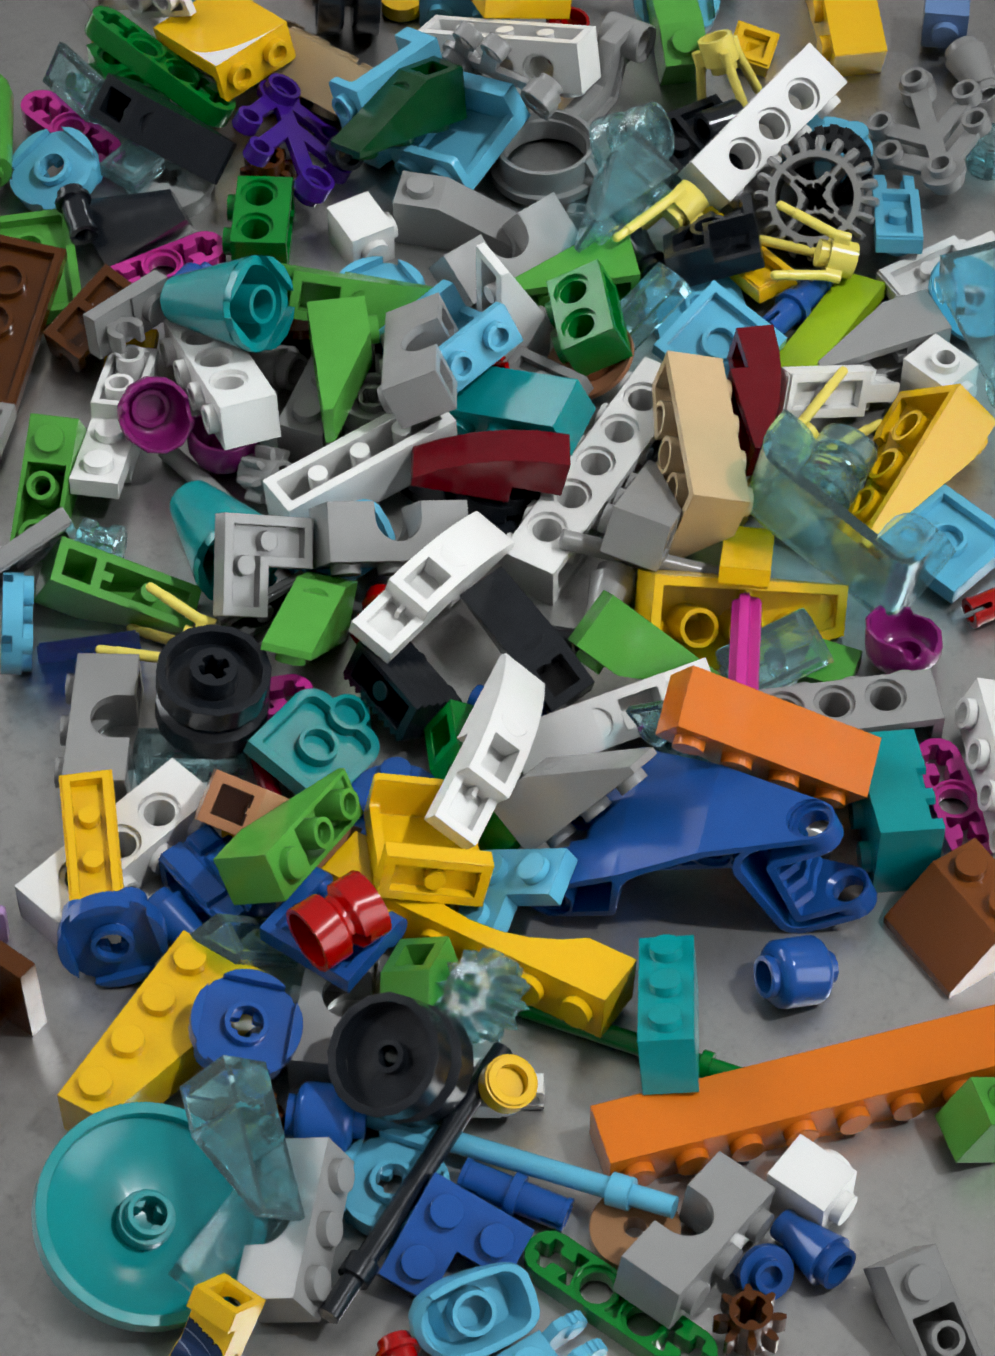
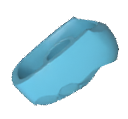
(475, 1311)

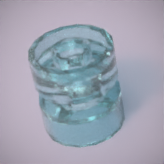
(617, 127)
(843, 461)

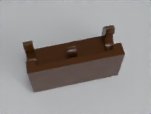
(67, 332)

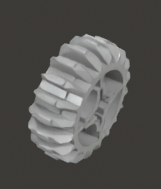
(829, 181)

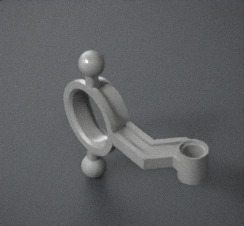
(619, 42)

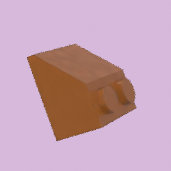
(950, 918)

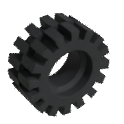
(844, 195)

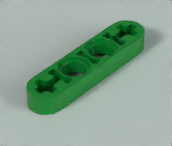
(158, 66)
(613, 1314)

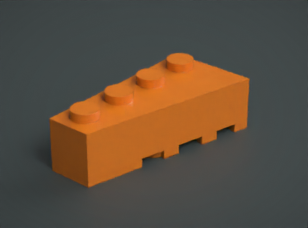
(767, 737)

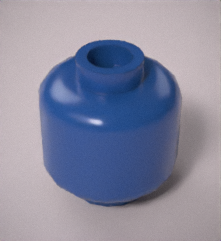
(795, 972)
(321, 1113)

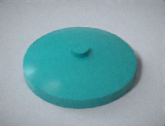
(120, 1212)

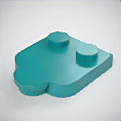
(314, 738)

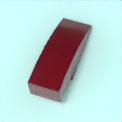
(755, 386)
(493, 463)

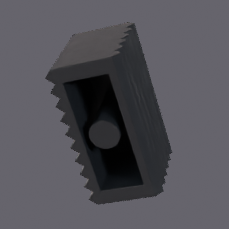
(403, 692)

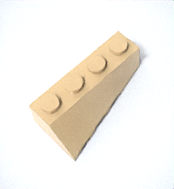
(316, 65)
(700, 450)

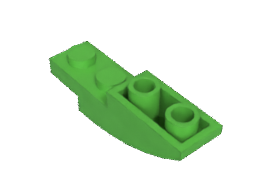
(380, 293)

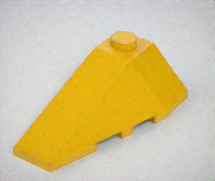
(921, 447)
(698, 609)

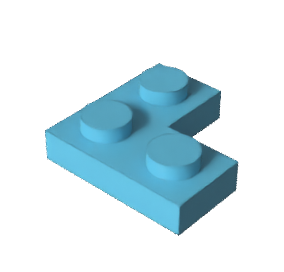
(522, 879)

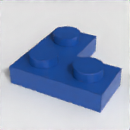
(449, 1223)

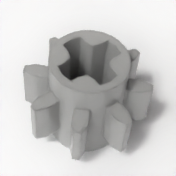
(259, 466)

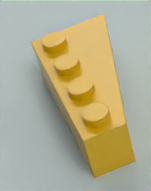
(148, 1044)

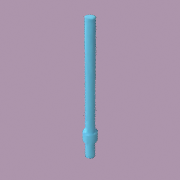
(617, 1190)

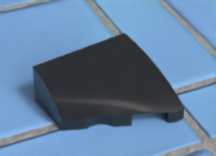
(137, 224)
(716, 245)

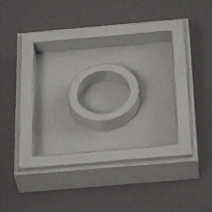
(35, 543)

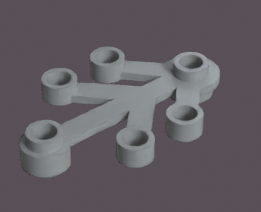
(538, 93)
(944, 169)

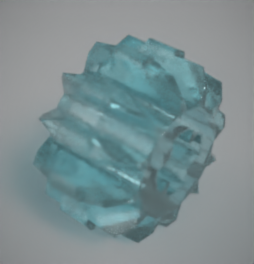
(484, 994)

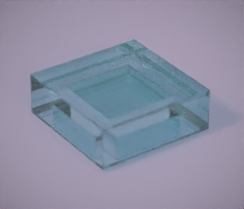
(132, 166)

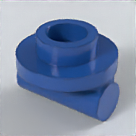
(766, 1269)

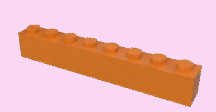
(804, 1094)

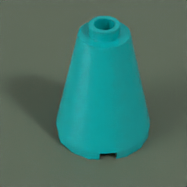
(233, 302)
(194, 517)

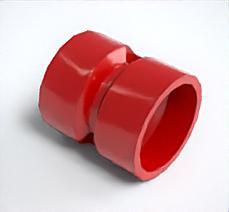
(345, 917)

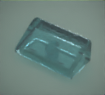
(74, 81)
(652, 302)
(787, 651)
(239, 941)
(222, 1243)

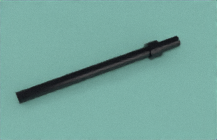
(361, 1264)

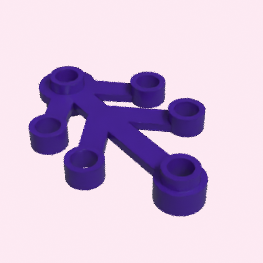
(281, 97)

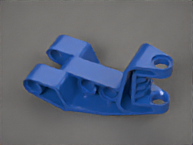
(716, 818)

